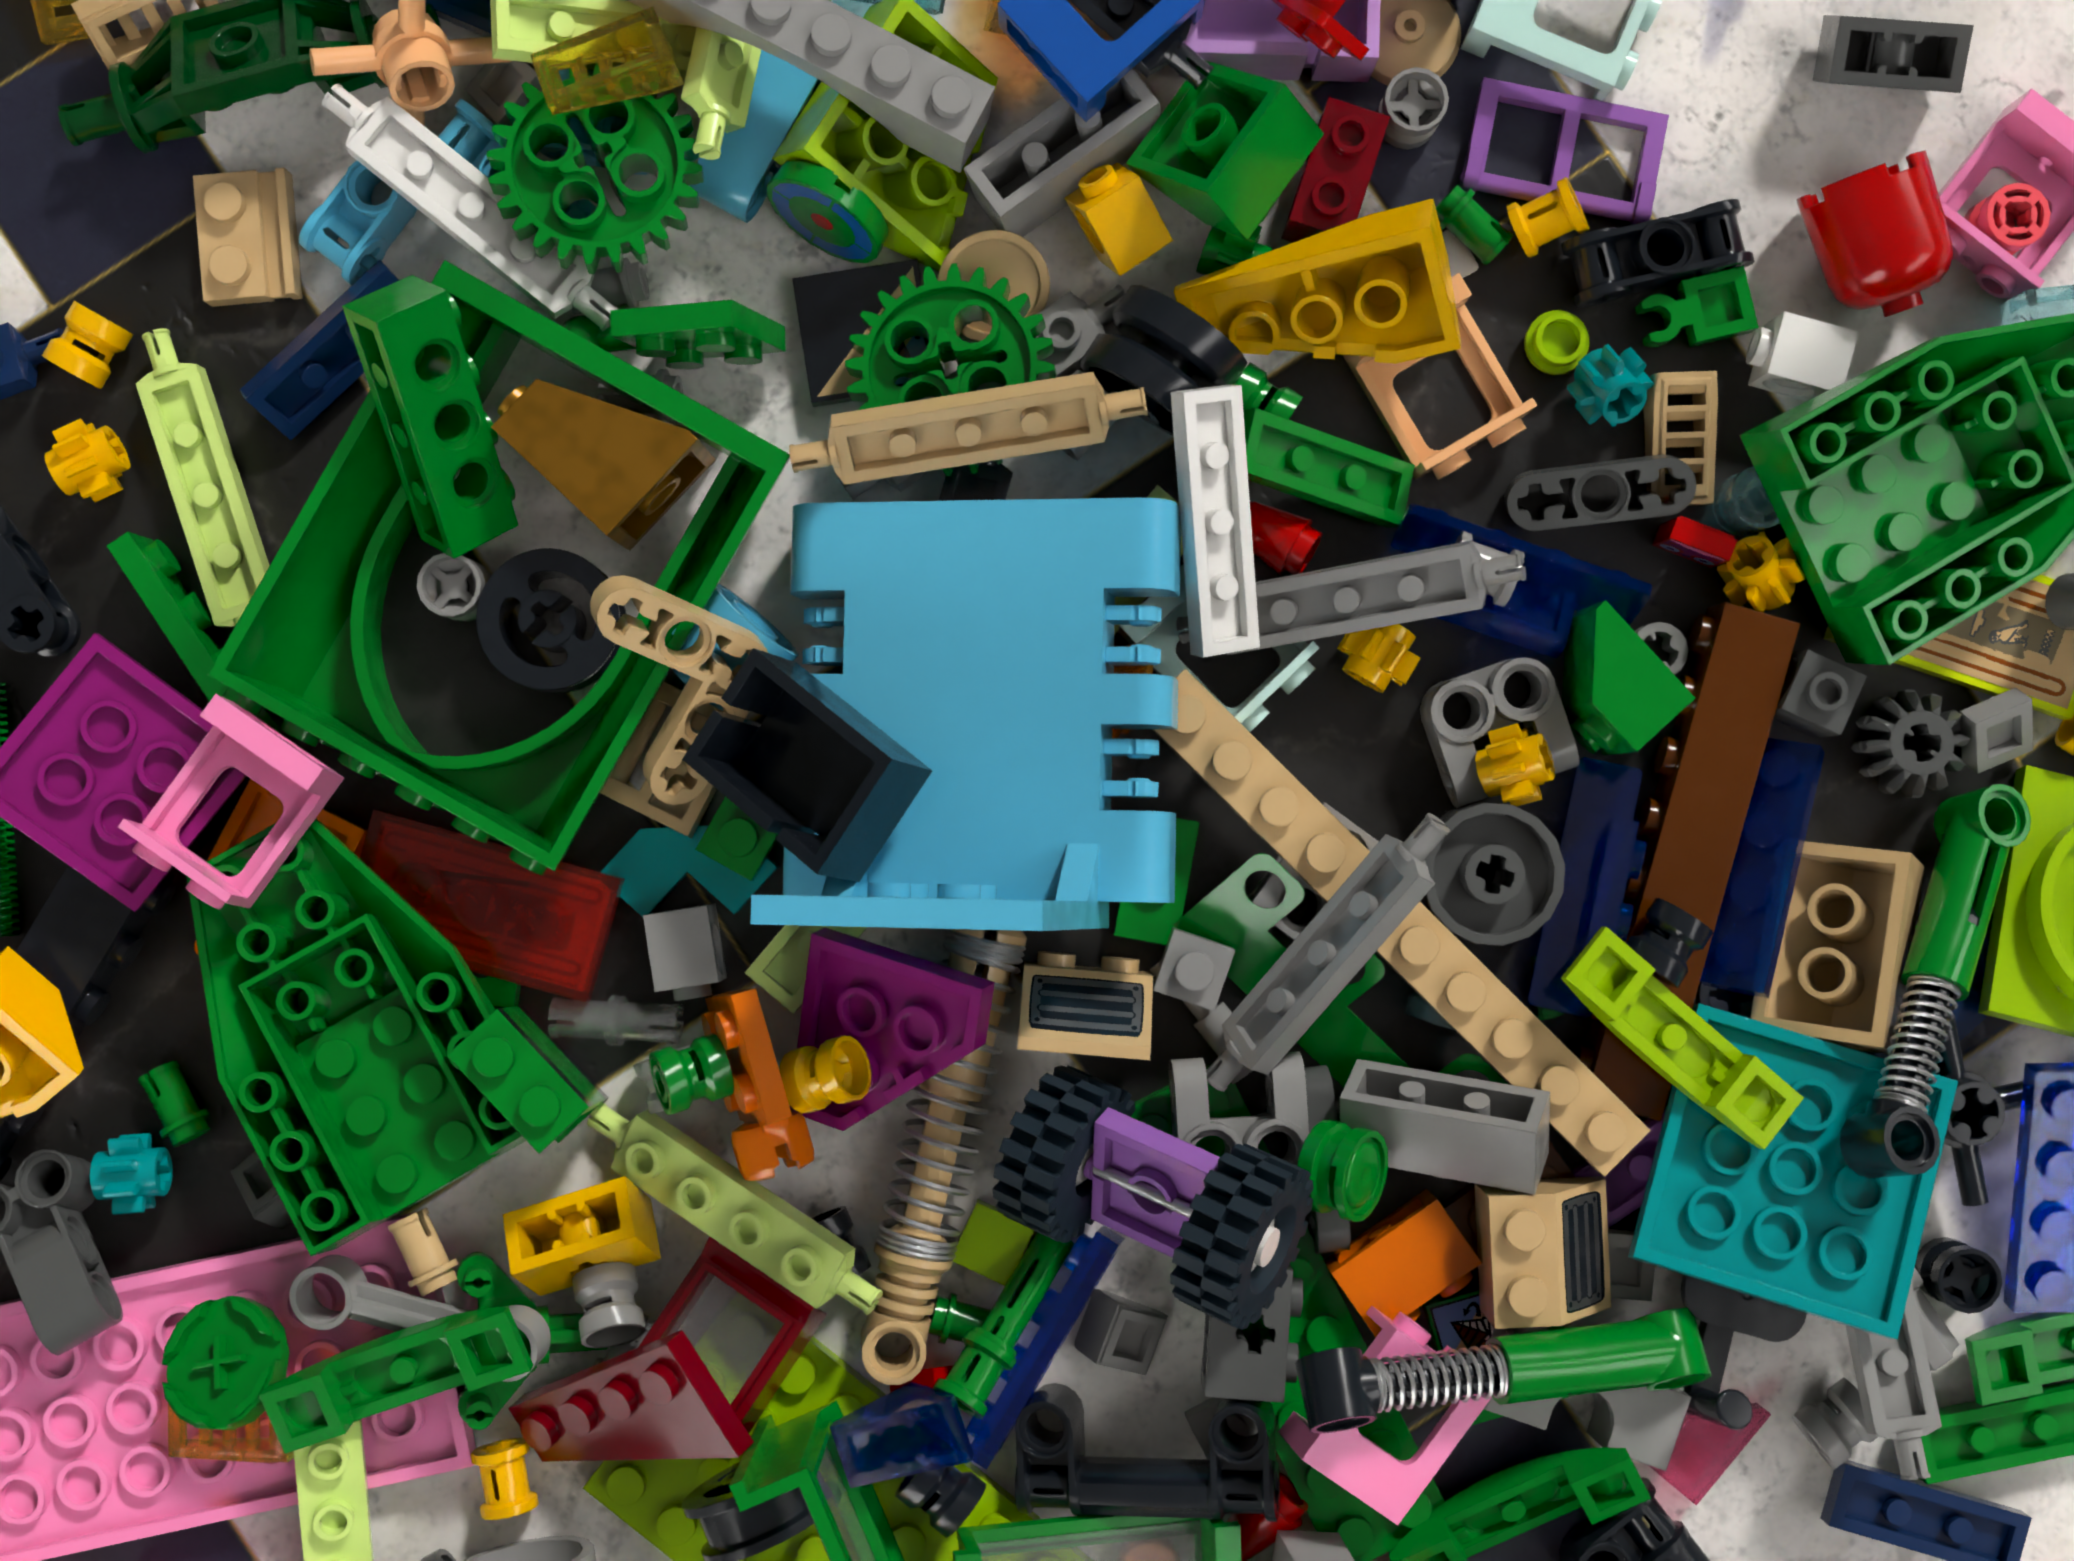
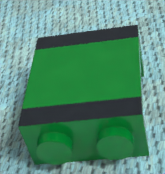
(527, 1076)

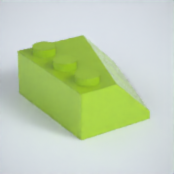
(909, 188)

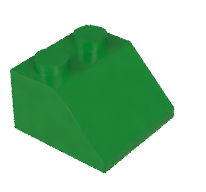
(1227, 148)
(1616, 684)

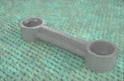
(391, 1307)

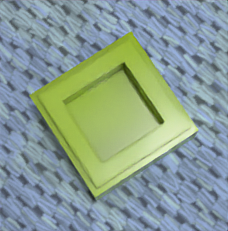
(991, 1243)

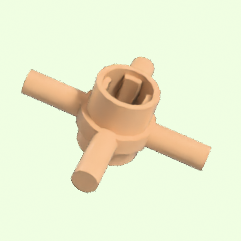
(409, 58)

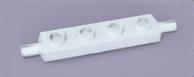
(461, 203)

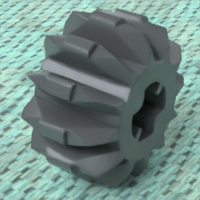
(1934, 738)

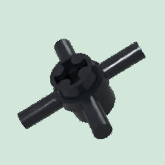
(1977, 1119)

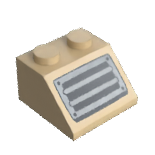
(1086, 1007)
(1543, 1252)

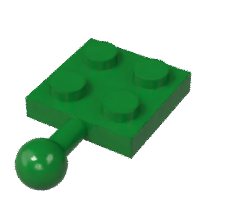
(687, 333)

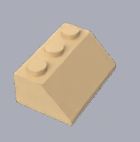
(1845, 946)

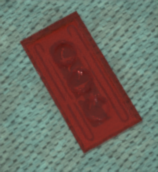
(495, 912)

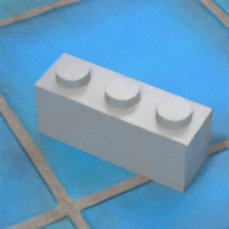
(1042, 161)
(1452, 1124)

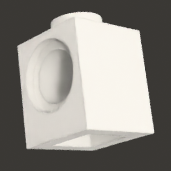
(1800, 356)

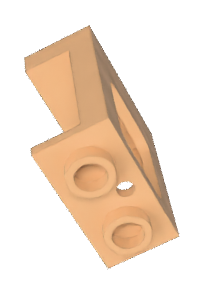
(1486, 372)

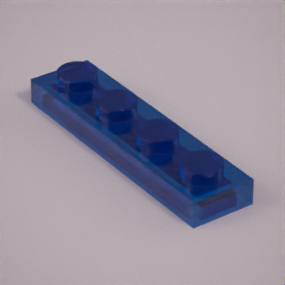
(1764, 870)
(2043, 1195)
(1055, 1318)

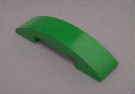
(2021, 1356)
(393, 1371)
(1524, 1498)

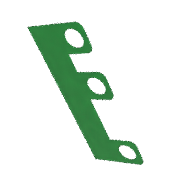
(1337, 1034)

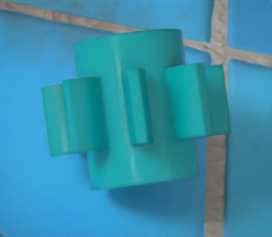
(1610, 385)
(131, 1173)

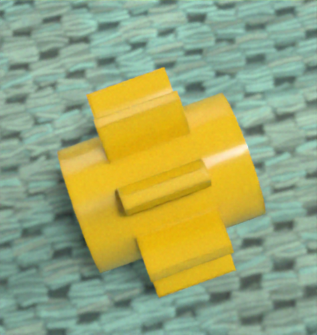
(87, 460)
(1761, 573)
(1379, 656)
(1515, 765)

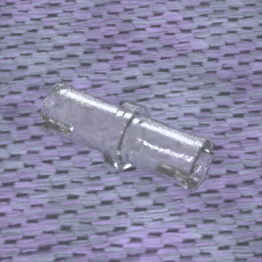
(616, 1020)

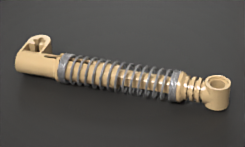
(916, 1246)

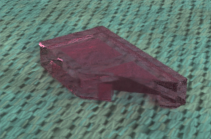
(1706, 1452)

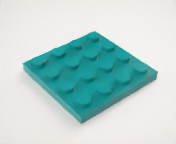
(1794, 1215)

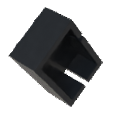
(807, 767)

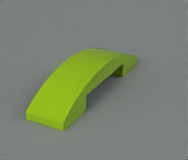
(1678, 1042)

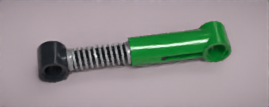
(1974, 841)
(1652, 1352)

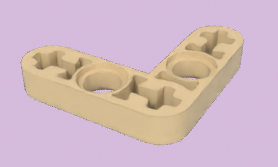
(707, 669)

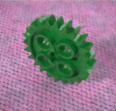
(543, 190)
(939, 314)

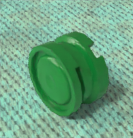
(1345, 1168)

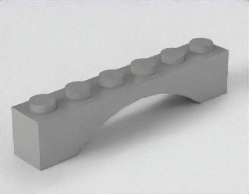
(892, 80)

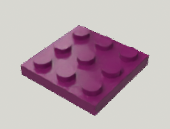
(99, 754)

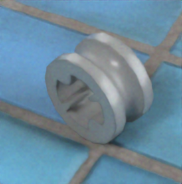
(1673, 643)

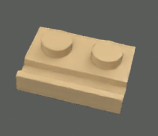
(247, 237)

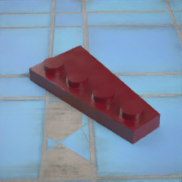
(634, 1408)

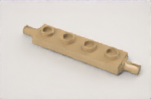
(968, 428)

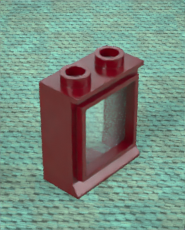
(740, 1326)

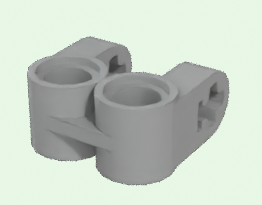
(1490, 710)
(1284, 1100)

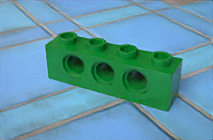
(388, 335)

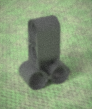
(55, 1252)

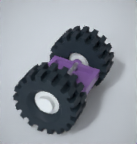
(1221, 1218)

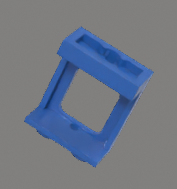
(1075, 56)

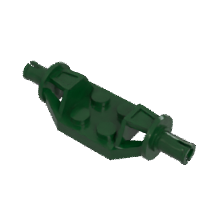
(219, 60)

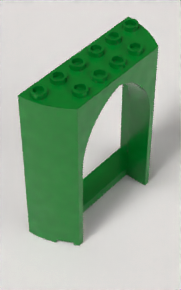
(316, 618)

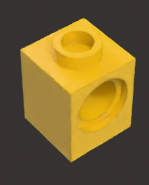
(1118, 217)

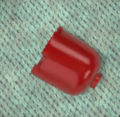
(1880, 235)

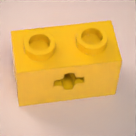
(580, 1230)

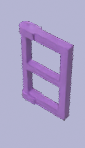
(1572, 110)

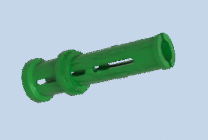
(991, 1346)

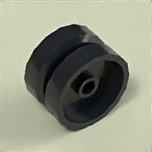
(1163, 351)

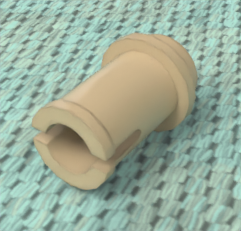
(423, 1252)

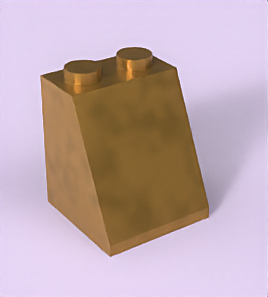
(603, 457)

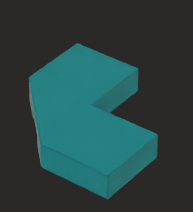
(661, 858)

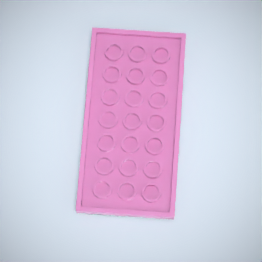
(91, 1425)

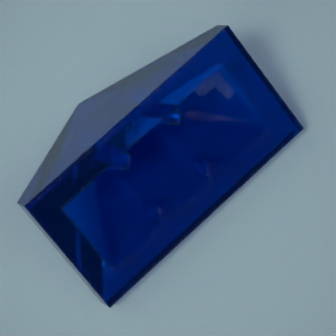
(901, 1435)

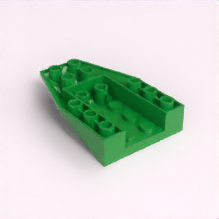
(1928, 483)
(337, 1040)

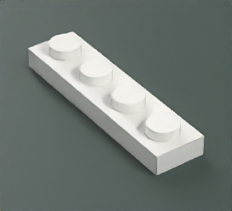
(1215, 519)

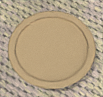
(1418, 36)
(1001, 256)

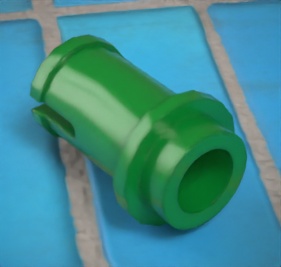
(1472, 224)
(174, 1104)
(954, 1318)

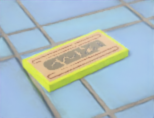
(2006, 649)

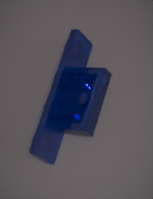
(1544, 603)
(1598, 859)

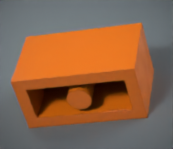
(1404, 1261)

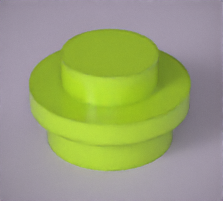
(1556, 342)

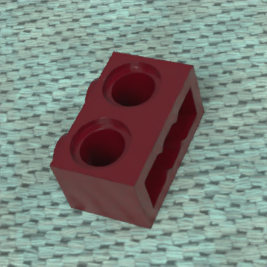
(1336, 170)

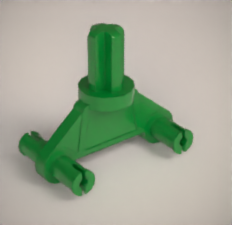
(493, 1287)

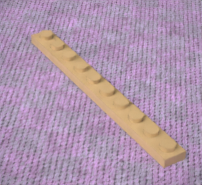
(1420, 947)

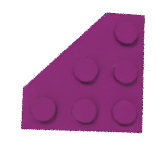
(899, 1008)

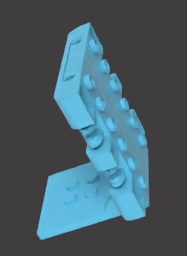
(993, 663)

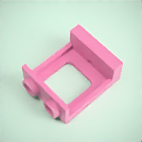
(2036, 148)
(267, 758)
(1363, 1466)

